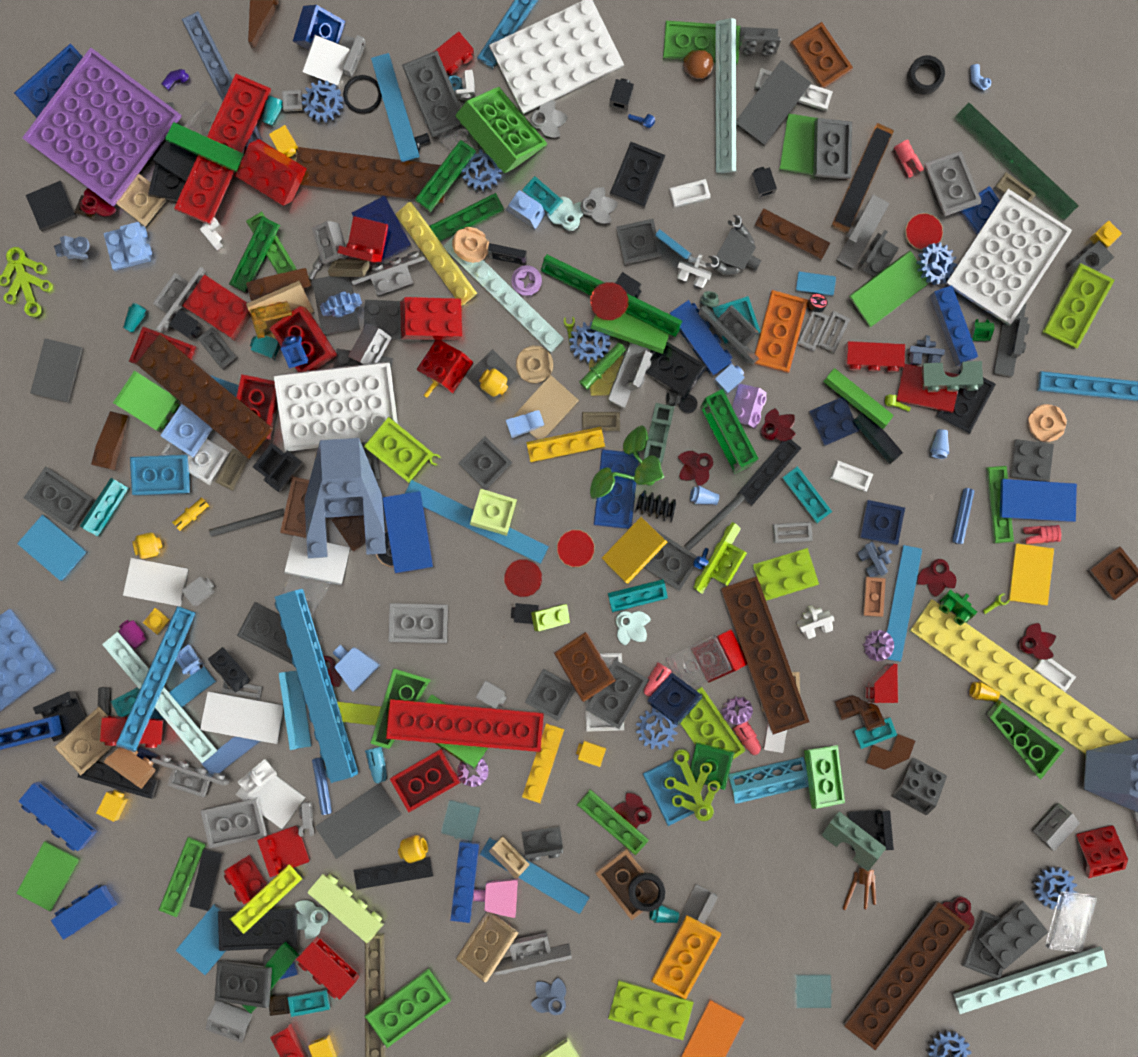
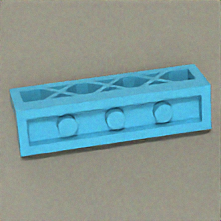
(295, 711)
(770, 784)

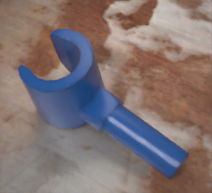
(648, 121)
(700, 561)

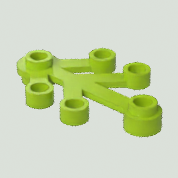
(22, 279)
(694, 788)

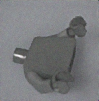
(735, 251)

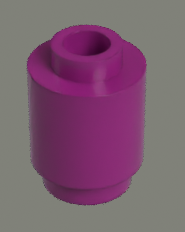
(132, 633)

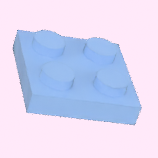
(186, 431)

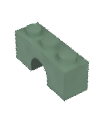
(935, 378)
(659, 431)
(866, 847)

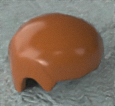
(698, 64)

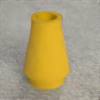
(981, 691)

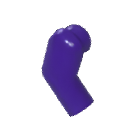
(173, 76)

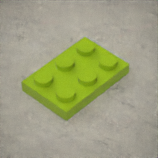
(398, 449)
(786, 574)

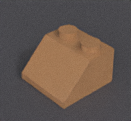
(131, 766)

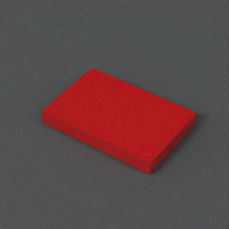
(148, 336)
(912, 391)

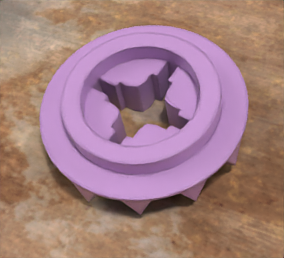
(521, 273)
(883, 652)
(744, 714)
(482, 770)

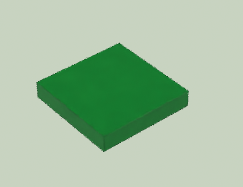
(719, 759)

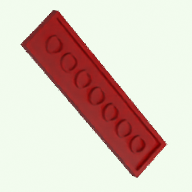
(231, 128)
(464, 725)

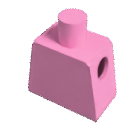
(499, 896)

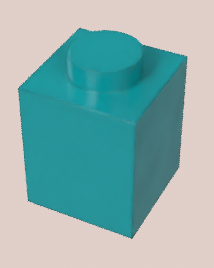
(266, 347)

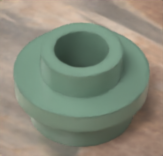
(709, 299)

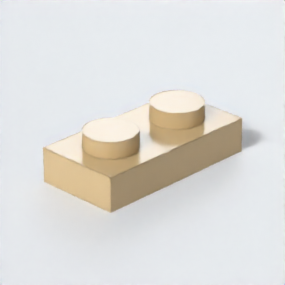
(509, 857)

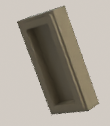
(1009, 182)
(349, 268)
(606, 420)
(232, 469)

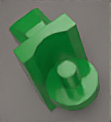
(958, 605)

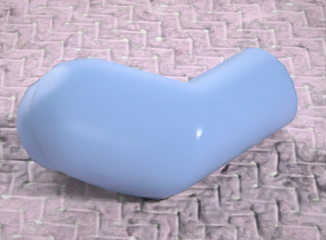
(979, 81)

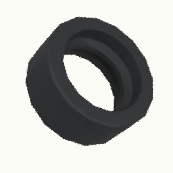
(936, 64)
(661, 892)

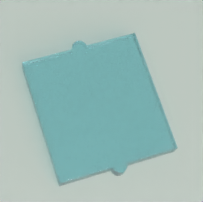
(460, 820)
(813, 991)

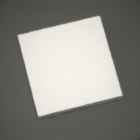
(326, 60)

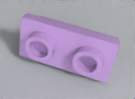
(749, 404)

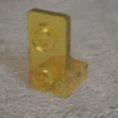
(266, 313)

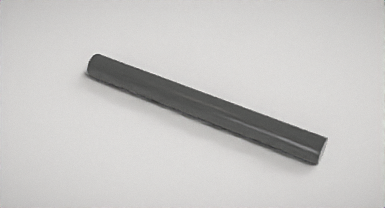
(715, 521)
(246, 522)

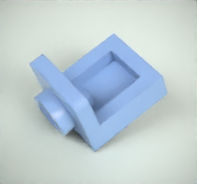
(189, 660)

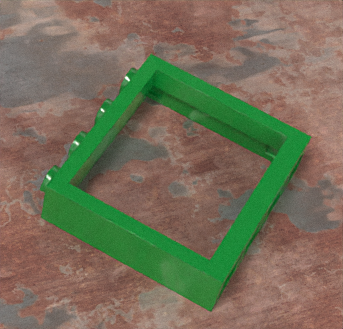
(729, 431)

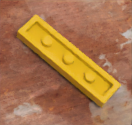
(565, 444)
(543, 763)

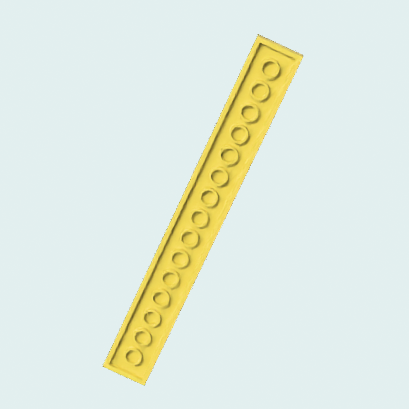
(1014, 680)

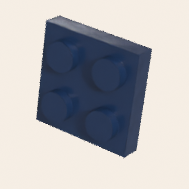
(833, 421)
(882, 522)
(674, 699)

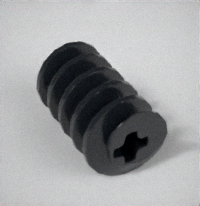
(656, 506)

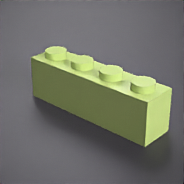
(346, 908)

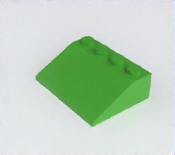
(500, 129)

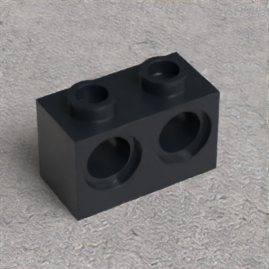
(228, 669)

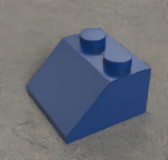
(317, 22)

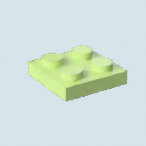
(493, 512)

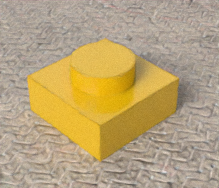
(156, 621)

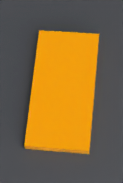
(686, 957)

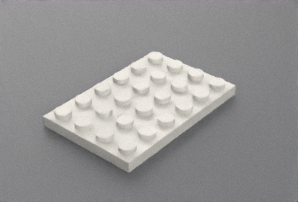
(556, 55)
(1008, 257)
(334, 404)

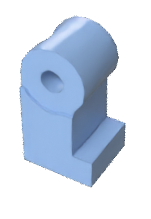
(524, 423)

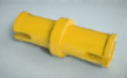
(190, 514)

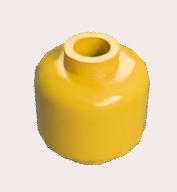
(493, 382)
(146, 545)
(413, 849)

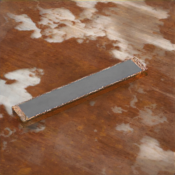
(862, 177)

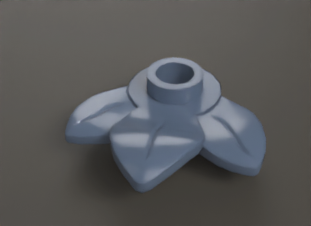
(547, 995)

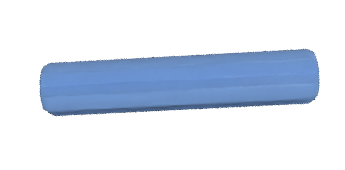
(963, 516)
(321, 784)

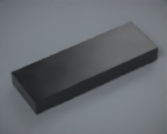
(878, 438)
(206, 879)

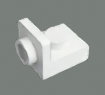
(468, 83)
(213, 237)

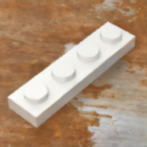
(813, 96)

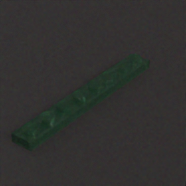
(1016, 161)

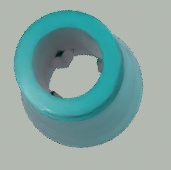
(271, 110)
(134, 316)
(664, 915)

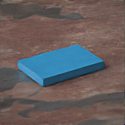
(159, 474)
(52, 547)
(663, 796)
(202, 943)

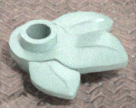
(567, 211)
(634, 628)
(307, 918)

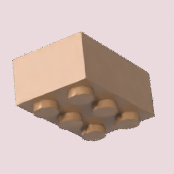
(616, 877)

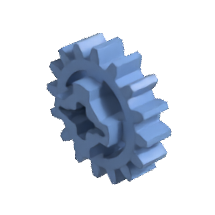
(329, 97)
(489, 173)
(936, 263)
(340, 304)
(583, 348)
(647, 726)
(1048, 892)
(957, 1048)

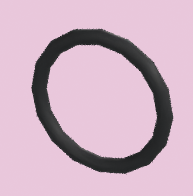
(346, 89)

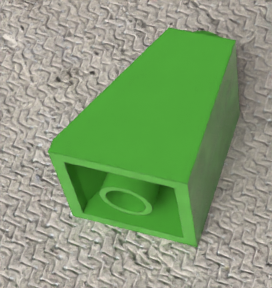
(147, 401)

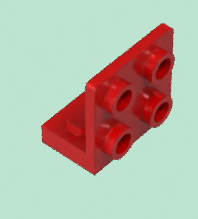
(365, 240)
(445, 365)
(282, 850)
(1102, 851)
(245, 879)

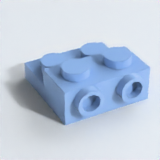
(128, 246)

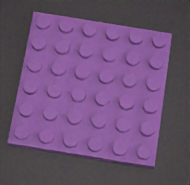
(101, 126)

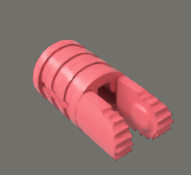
(906, 154)
(1045, 534)
(652, 684)
(748, 737)

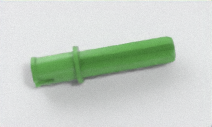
(596, 371)

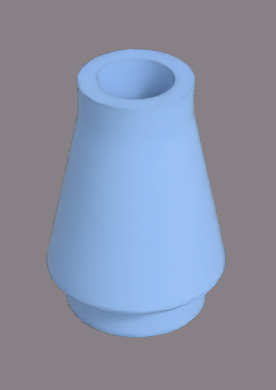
(940, 445)
(703, 496)

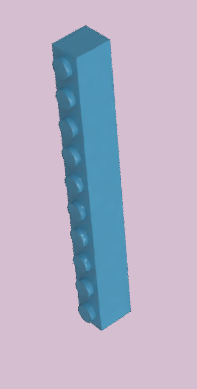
(316, 685)

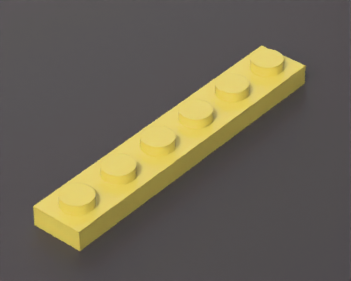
(435, 253)

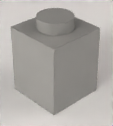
(199, 590)
(491, 695)

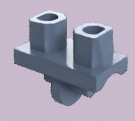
(72, 247)
(915, 353)
(871, 551)

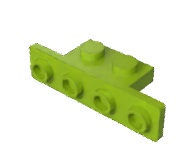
(723, 562)

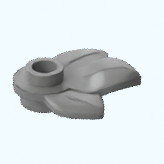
(551, 119)
(601, 206)

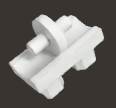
(686, 268)
(814, 619)
(257, 777)

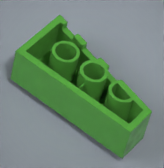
(400, 687)
(1029, 742)

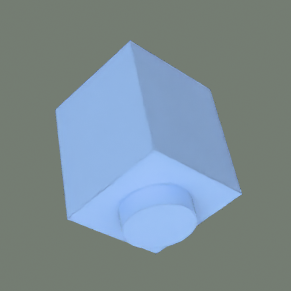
(729, 378)

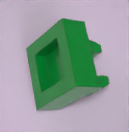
(982, 331)

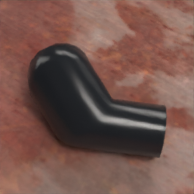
(421, 139)

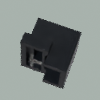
(277, 466)

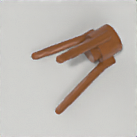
(865, 878)

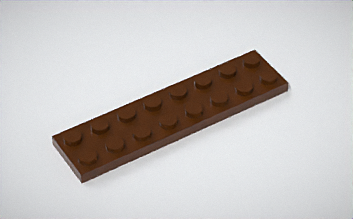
(364, 174)
(204, 396)
(764, 655)
(906, 975)

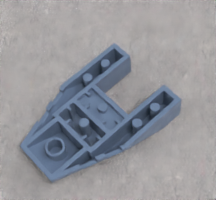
(343, 487)
(1113, 773)

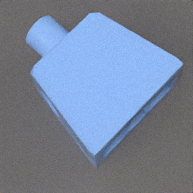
(525, 209)
(354, 666)

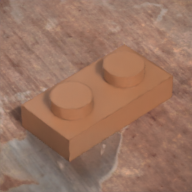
(874, 596)

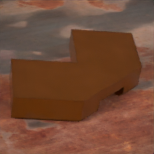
(853, 706)
(899, 752)

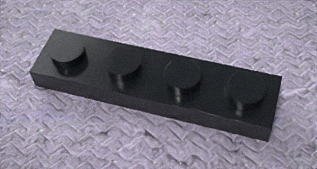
(769, 471)
(107, 776)
(392, 873)

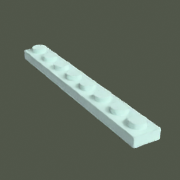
(726, 95)
(510, 300)
(166, 704)
(1030, 980)

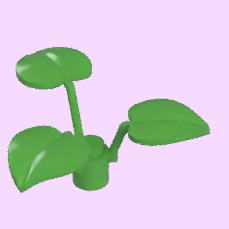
(646, 473)

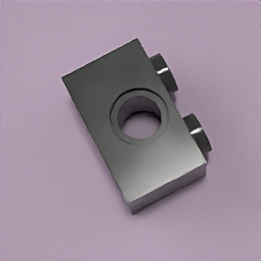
(1096, 252)

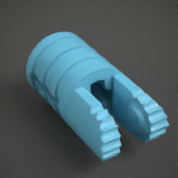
(377, 764)

